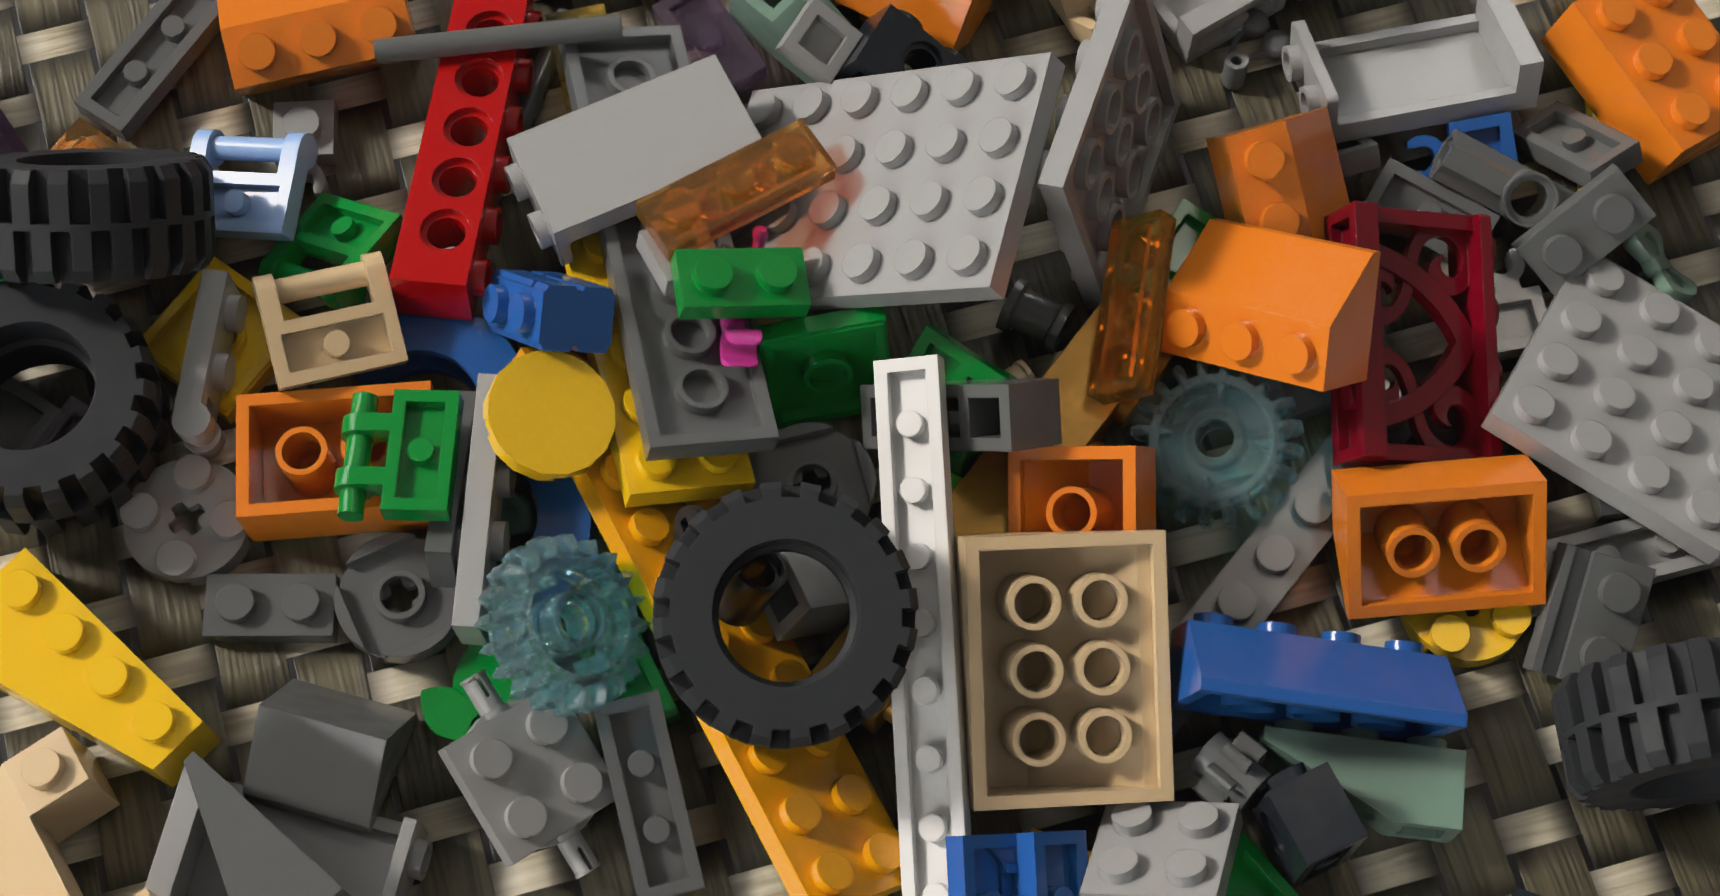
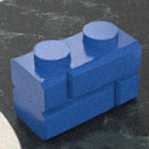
(550, 310)

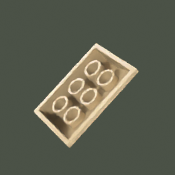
(1065, 668)

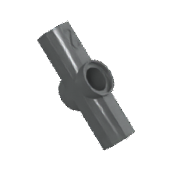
(1491, 178)

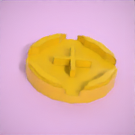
(549, 415)

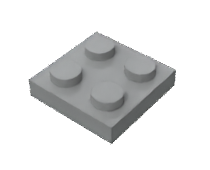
(1164, 849)

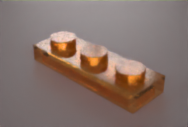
(736, 189)
(1132, 307)

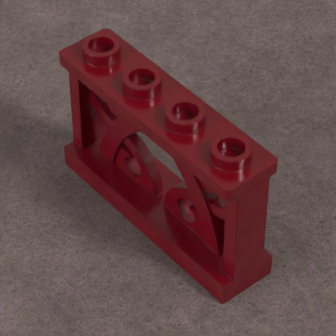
(1463, 310)

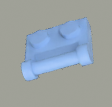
(257, 203)

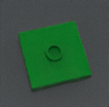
(820, 362)

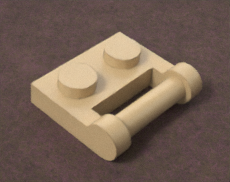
(333, 341)

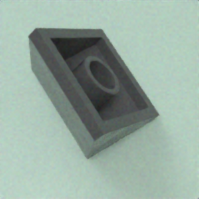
(326, 753)

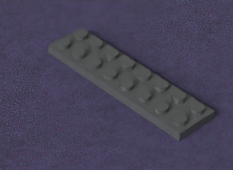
(674, 367)

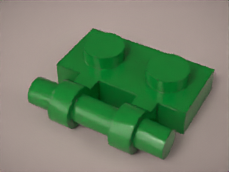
(419, 458)

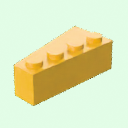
(87, 678)

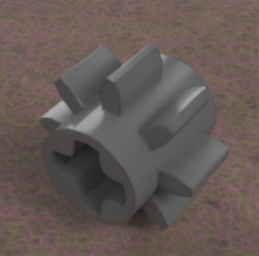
(1231, 770)

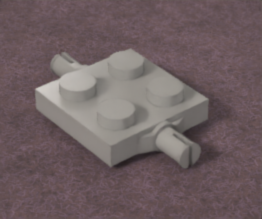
(528, 777)

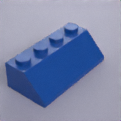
(1322, 680)

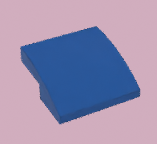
(1017, 864)

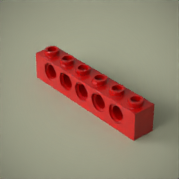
(463, 156)

